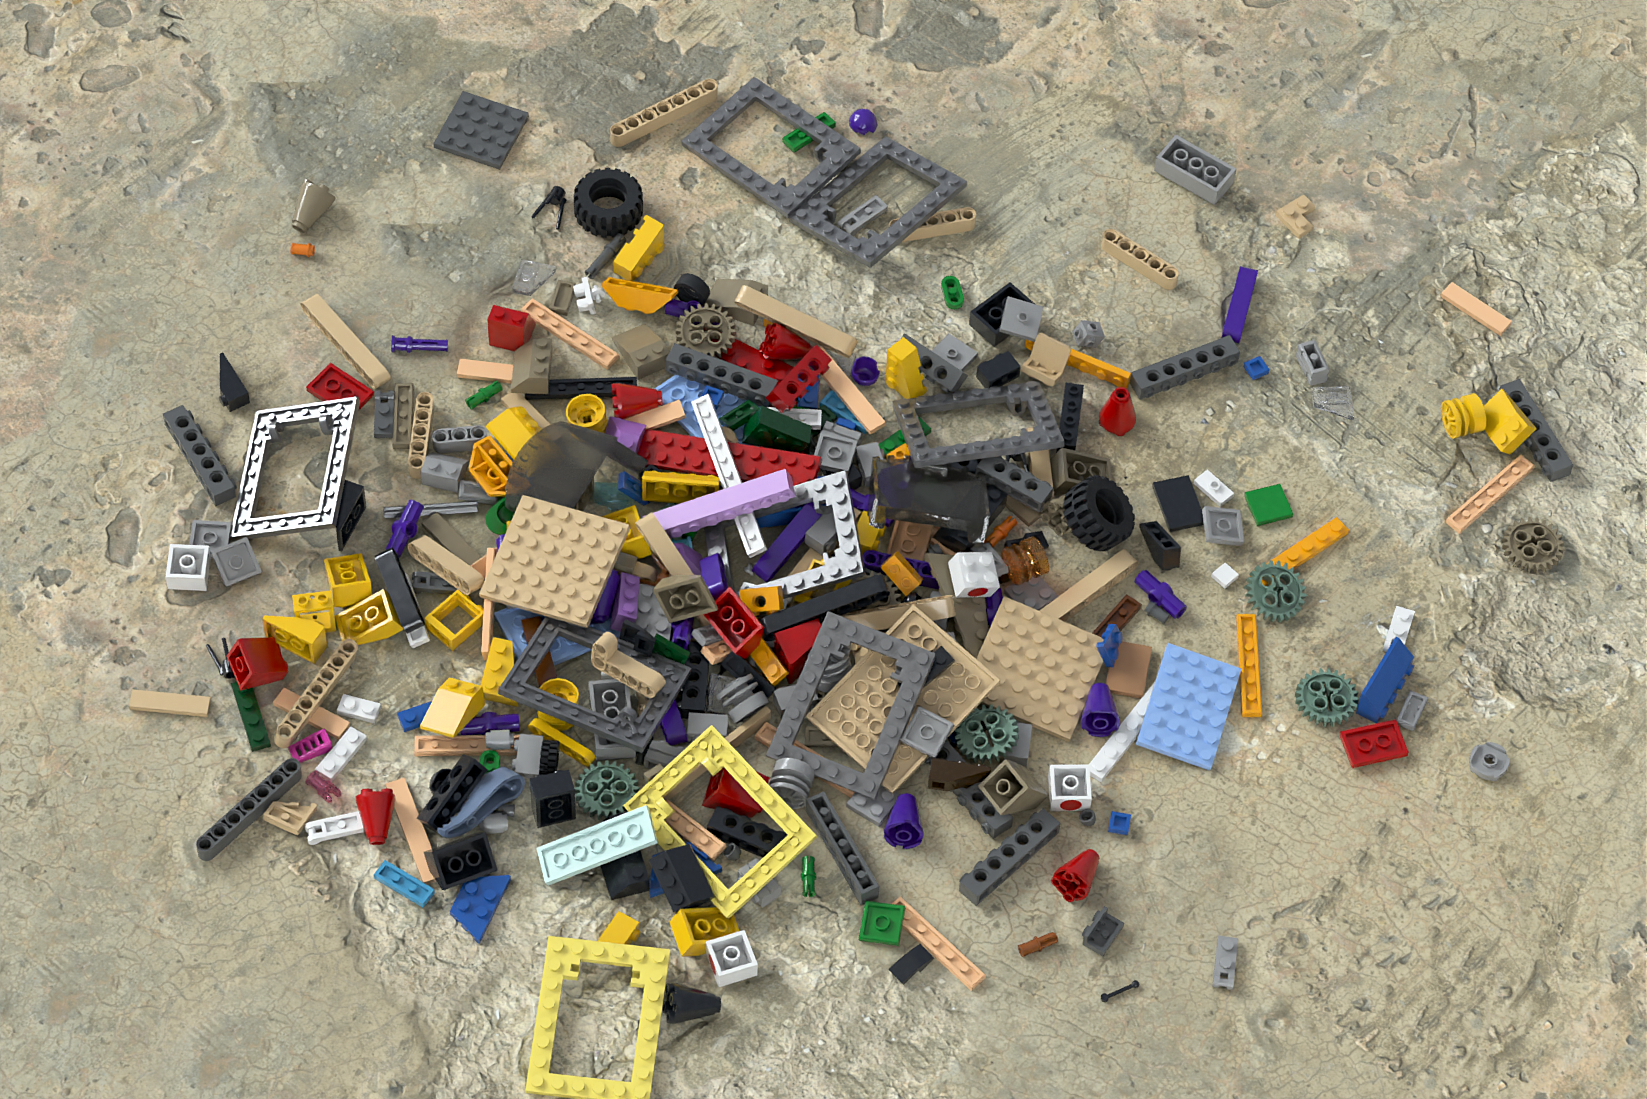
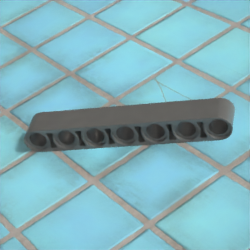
(246, 818)

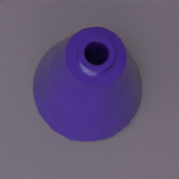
(606, 601)
(1100, 713)
(904, 823)

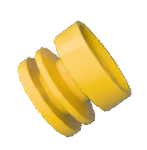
(587, 412)
(1463, 415)
(562, 689)

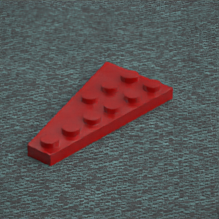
(753, 360)

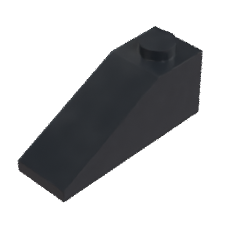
(232, 390)
(1162, 546)

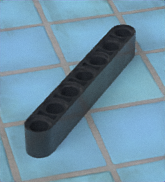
(837, 602)

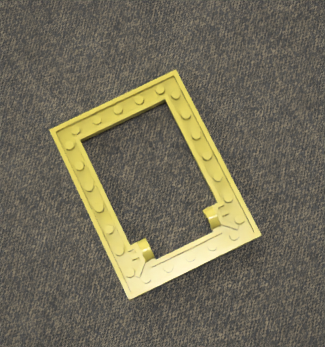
(715, 753)
(648, 972)

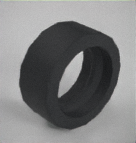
(696, 284)

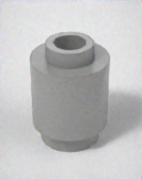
(499, 739)
(494, 823)

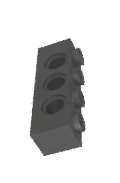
(954, 377)
(1016, 489)

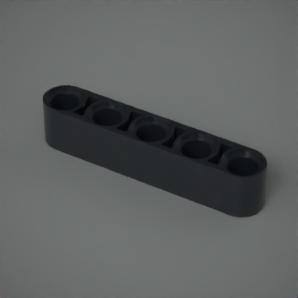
(399, 590)

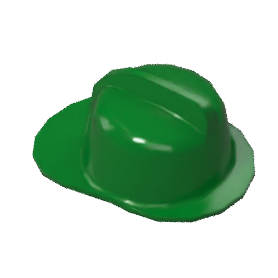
(497, 517)

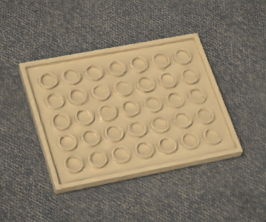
(862, 700)

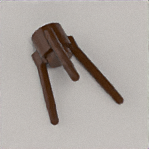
(665, 573)

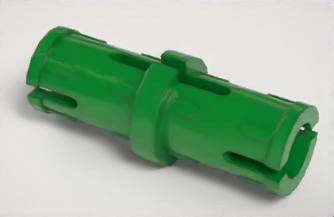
(483, 394)
(808, 876)

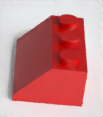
(736, 623)

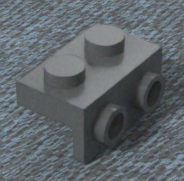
(1101, 932)

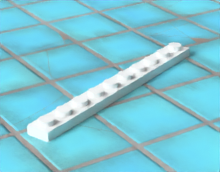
(727, 470)

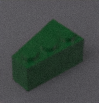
(776, 431)

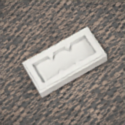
(1213, 488)

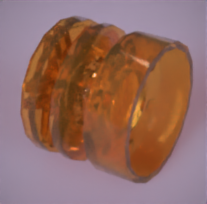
(1025, 560)

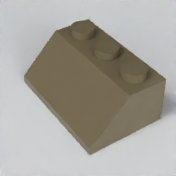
(532, 367)

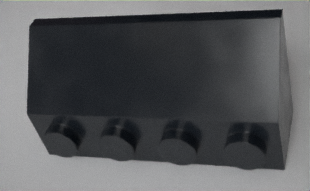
(956, 539)
(626, 874)

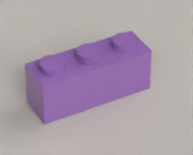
(625, 601)

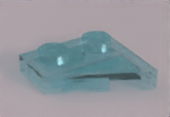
(608, 495)

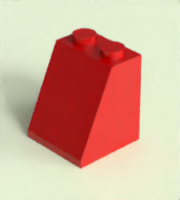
(509, 328)
(794, 645)
(257, 662)
(728, 793)

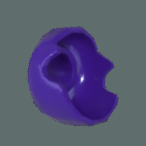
(863, 121)
(865, 371)

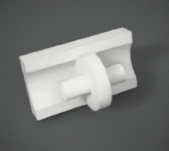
(584, 290)

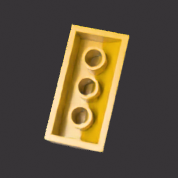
(513, 429)
(677, 487)

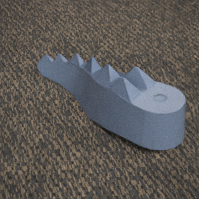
(489, 794)

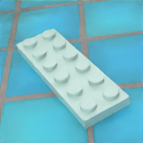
(597, 845)

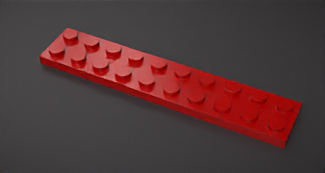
(692, 456)

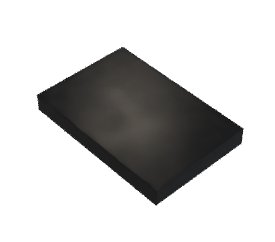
(1178, 503)

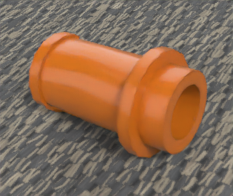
(303, 249)

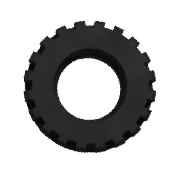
(608, 184)
(1099, 513)

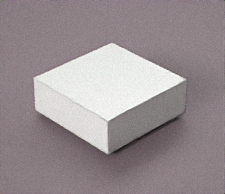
(1224, 575)

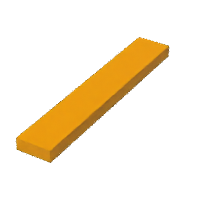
(1249, 664)

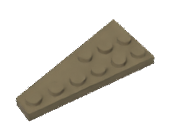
(970, 611)

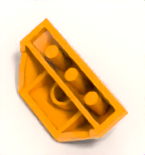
(638, 295)
(490, 466)

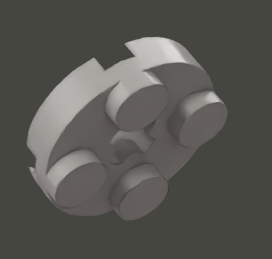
(1489, 771)

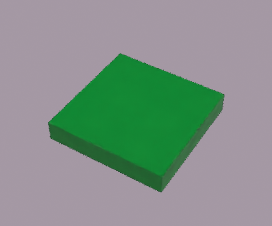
(1268, 504)
(882, 923)

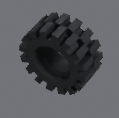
(549, 757)

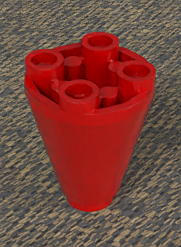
(783, 344)
(633, 400)
(1118, 413)
(376, 813)
(1076, 876)

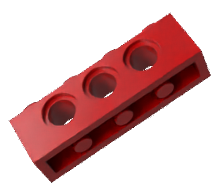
(818, 361)

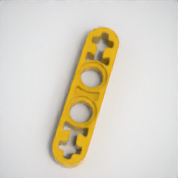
(567, 745)

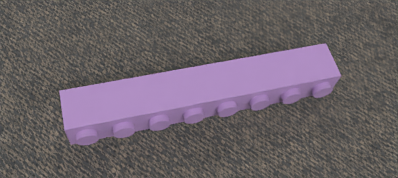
(726, 504)

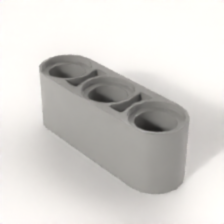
(450, 438)

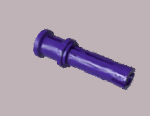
(409, 344)

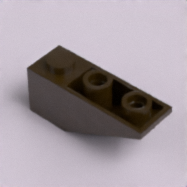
(952, 775)

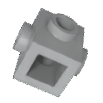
(1088, 334)

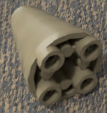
(311, 205)
(1054, 515)

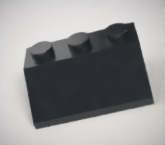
(461, 860)
(682, 878)

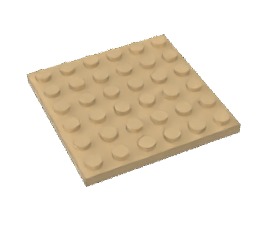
(554, 561)
(1040, 666)

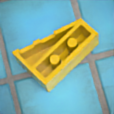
(641, 250)
(903, 370)
(498, 665)

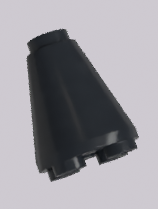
(688, 1003)

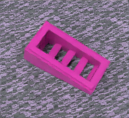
(308, 741)

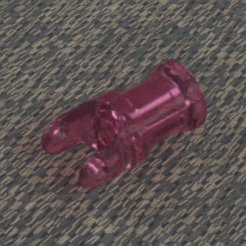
(322, 786)

